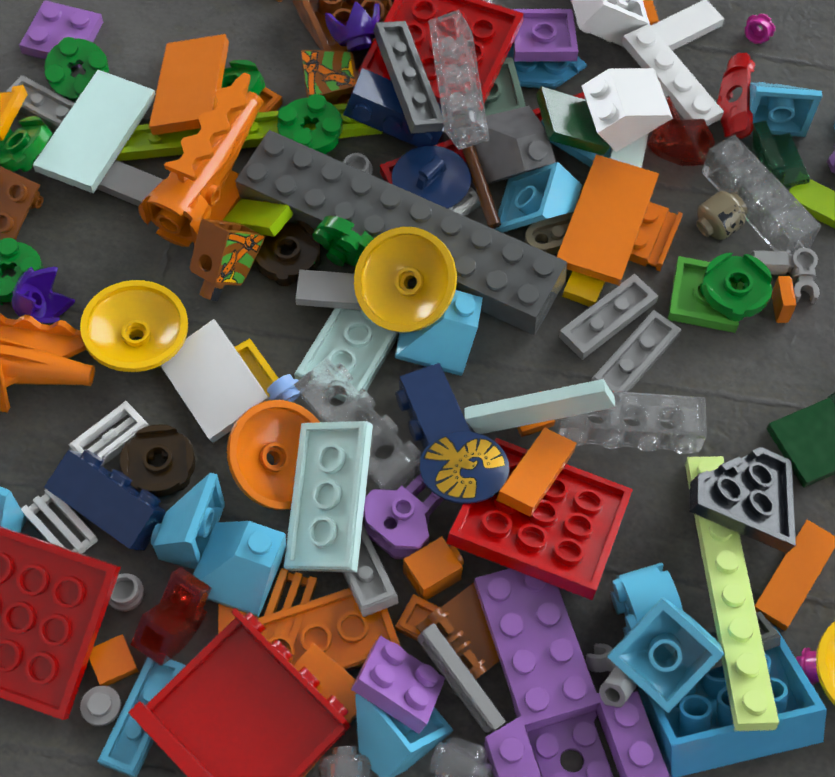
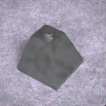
(515, 145)

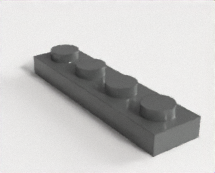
(408, 77)

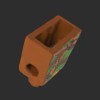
(329, 74)
(223, 255)

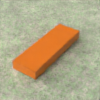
(536, 472)
(796, 575)

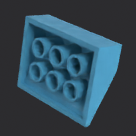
(701, 727)

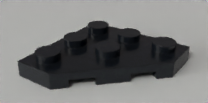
(749, 497)

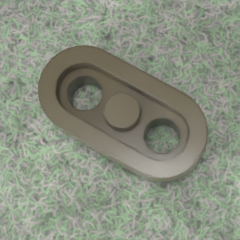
(549, 231)

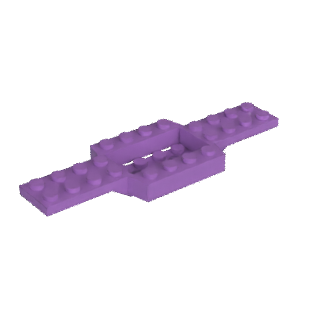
(555, 691)

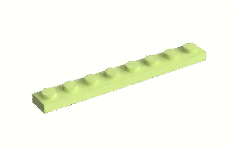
(734, 618)

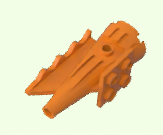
(203, 178)
(40, 355)

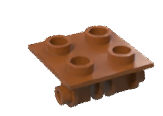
(16, 199)
(465, 630)

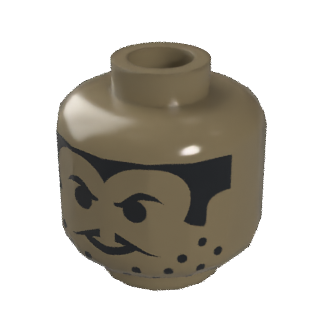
(721, 215)

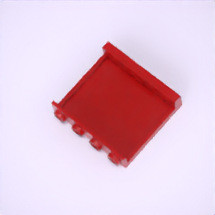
(243, 710)

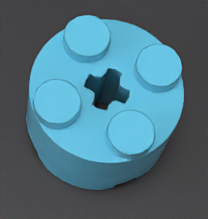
(640, 590)

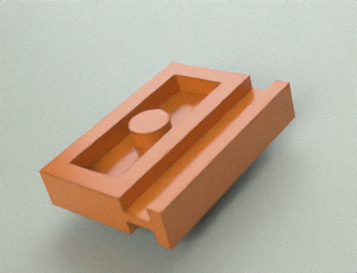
(655, 236)

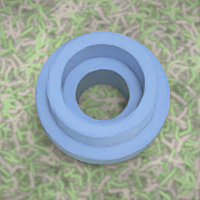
(283, 389)

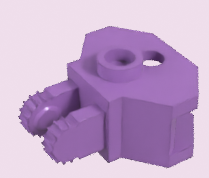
(399, 519)

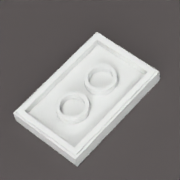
(213, 380)

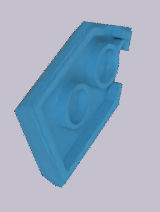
(546, 73)

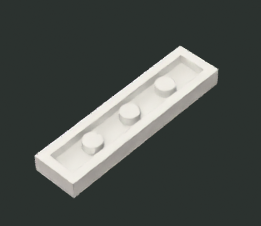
(675, 79)

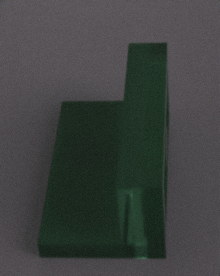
(779, 156)

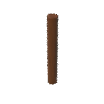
(481, 187)

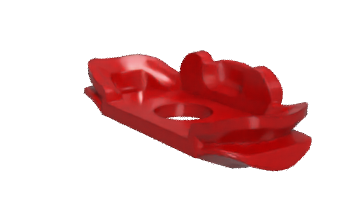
(737, 117)

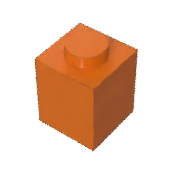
(433, 568)

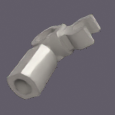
(800, 266)
(618, 685)

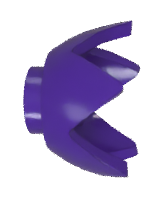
(358, 30)
(35, 296)

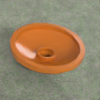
(261, 430)

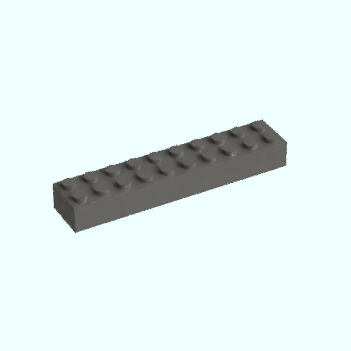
(509, 274)

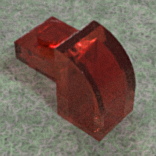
(682, 140)
(173, 621)

